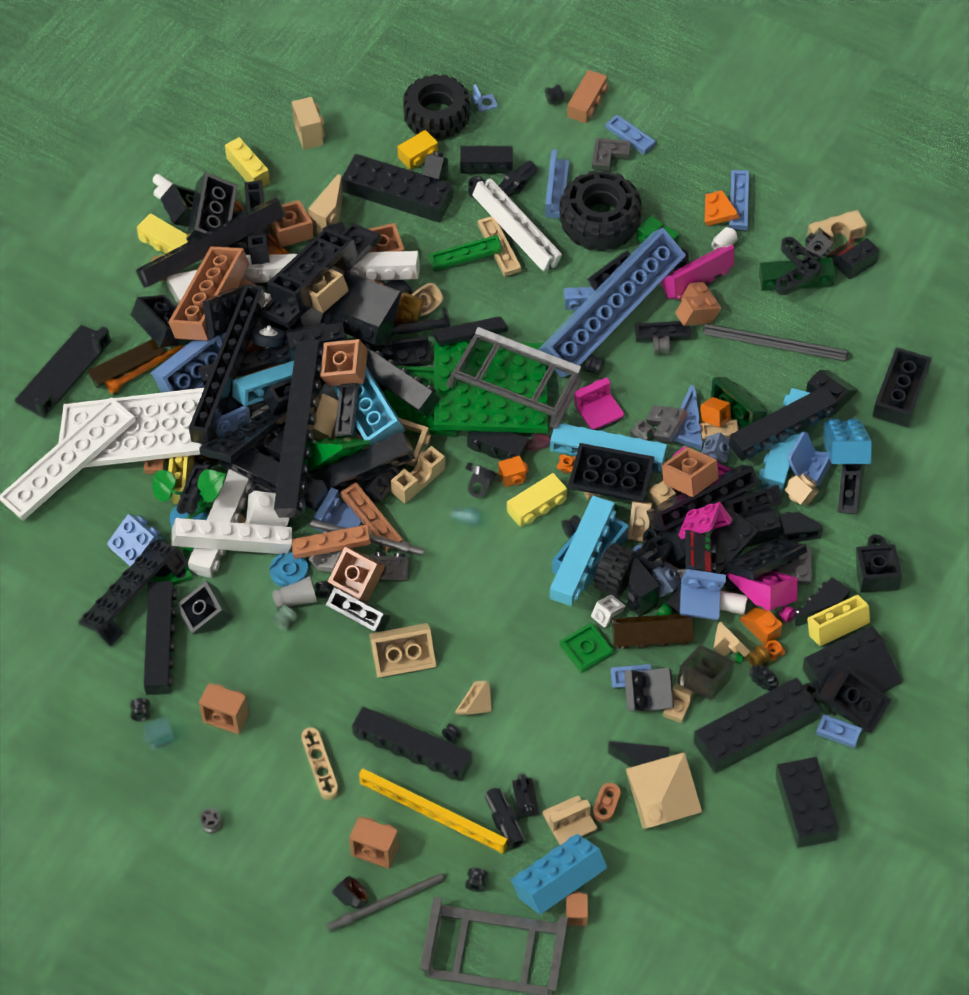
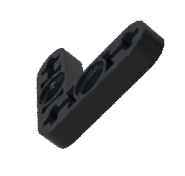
(801, 269)

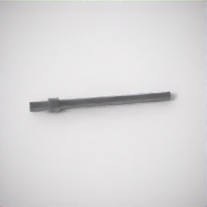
(403, 546)
(348, 918)

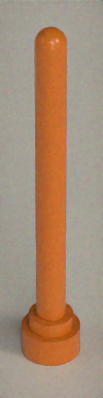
(114, 385)

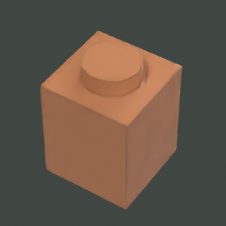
(577, 909)

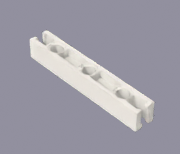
(517, 224)

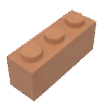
(587, 96)

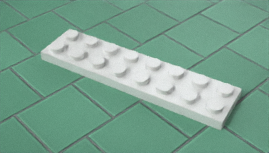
(67, 458)

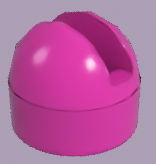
(787, 613)

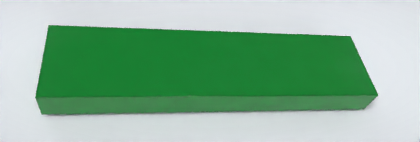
(465, 253)

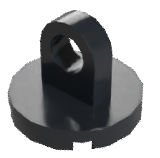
(483, 476)

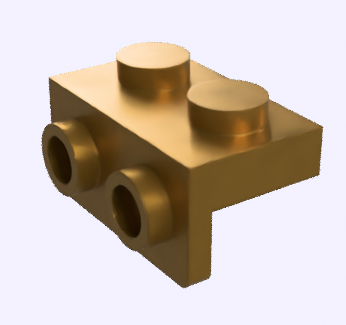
(408, 309)

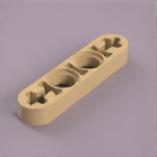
(322, 762)

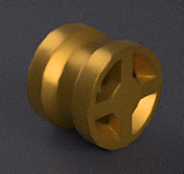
(758, 656)

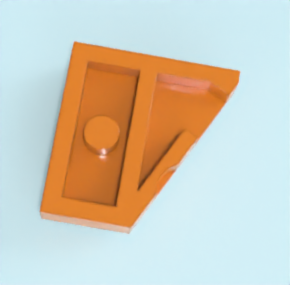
(718, 208)

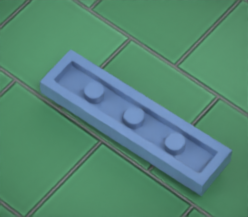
(739, 198)

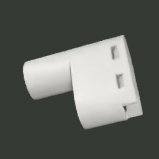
(162, 183)

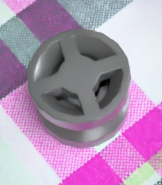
(661, 345)
(210, 815)

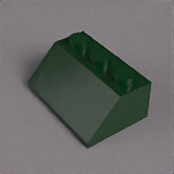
(743, 406)

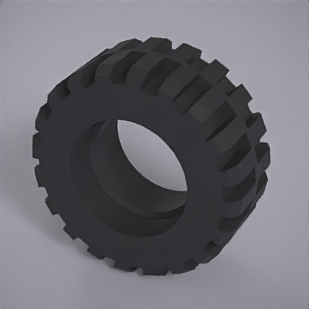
(436, 90)

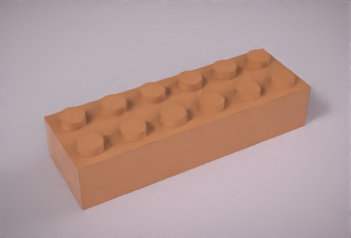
(218, 273)

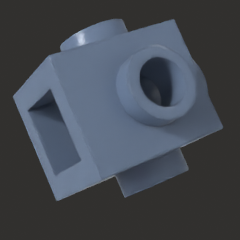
(717, 447)
(666, 578)

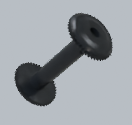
(421, 326)

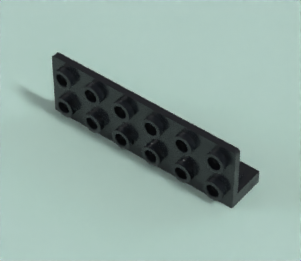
(63, 370)
(132, 580)

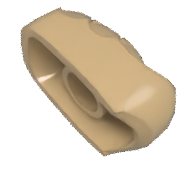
(431, 295)

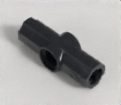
(516, 180)
(504, 818)

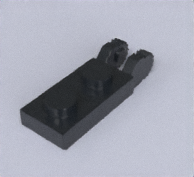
(191, 492)

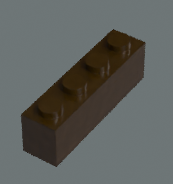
(652, 630)

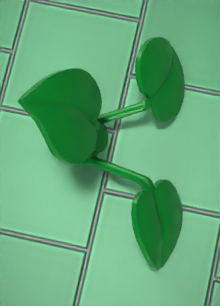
(209, 483)

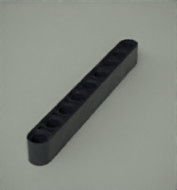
(218, 237)

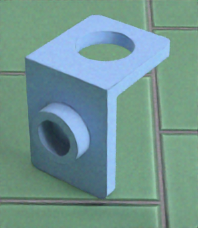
(478, 99)

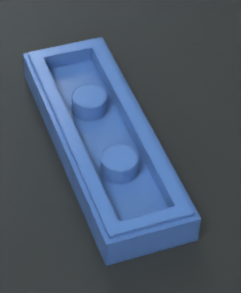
(628, 132)

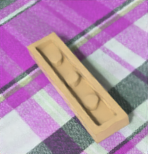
(506, 260)

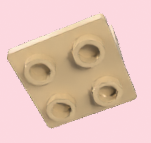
(569, 819)

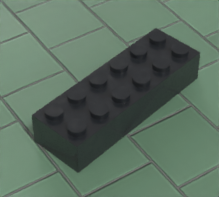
(397, 188)
(755, 725)

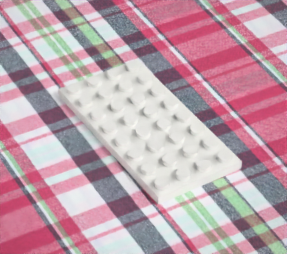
(156, 434)

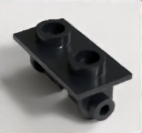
(525, 796)

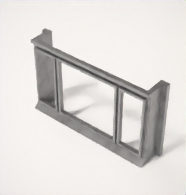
(553, 362)
(466, 915)

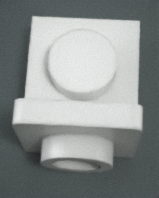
(606, 609)

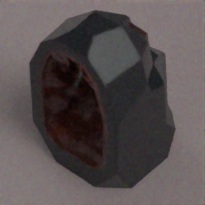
(351, 893)

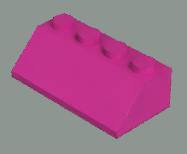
(699, 270)

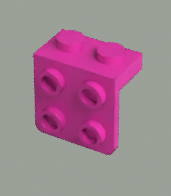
(597, 404)
(705, 519)

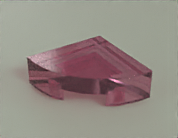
(539, 442)

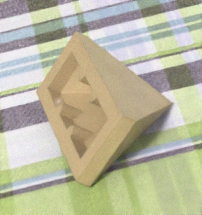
(476, 700)

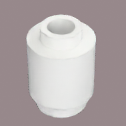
(726, 237)

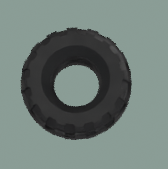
(600, 229)

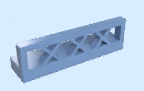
(556, 184)

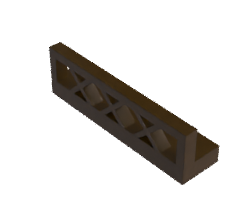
(125, 362)

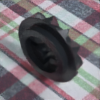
(763, 677)

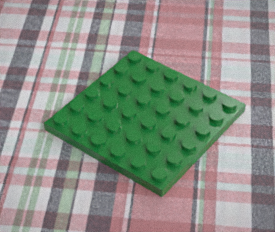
(480, 410)

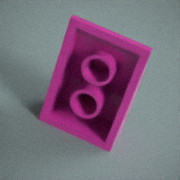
(768, 590)

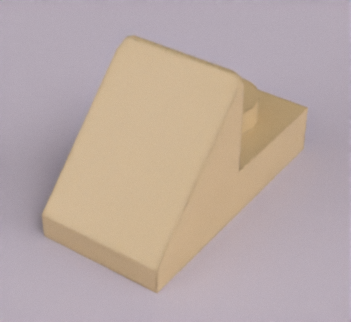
(639, 520)
(727, 642)
(682, 701)

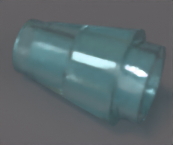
(467, 516)

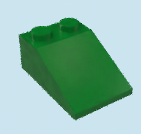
(332, 450)

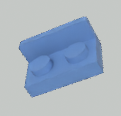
(576, 297)

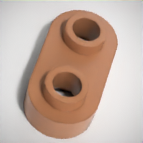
(606, 803)

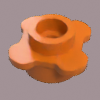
(566, 468)
(774, 645)

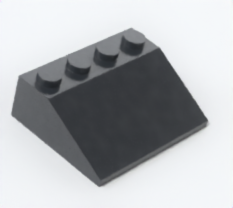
(365, 310)
(611, 472)
(861, 652)

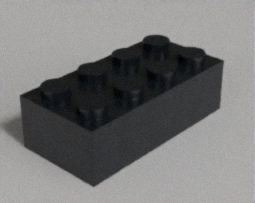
(211, 205)
(902, 387)
(807, 802)

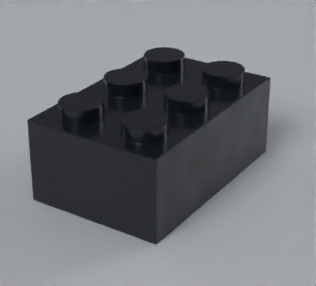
(153, 316)

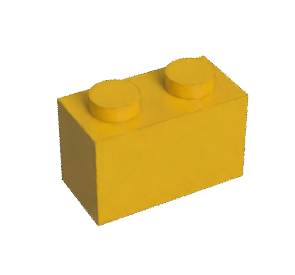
(414, 151)

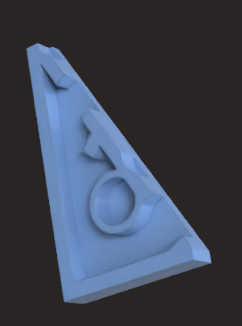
(690, 430)

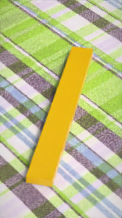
(433, 811)

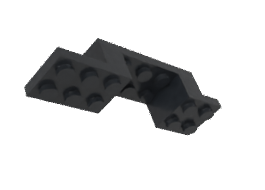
(290, 285)

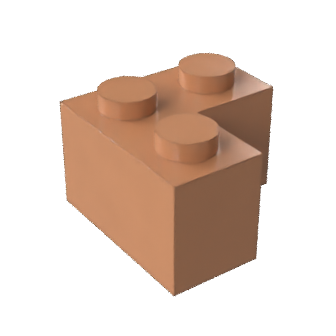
(697, 305)

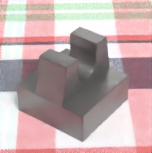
(642, 430)

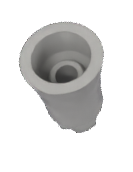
(295, 594)

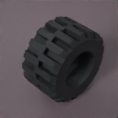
(614, 570)

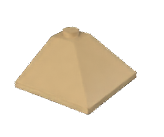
(663, 790)

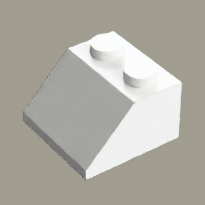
(262, 511)

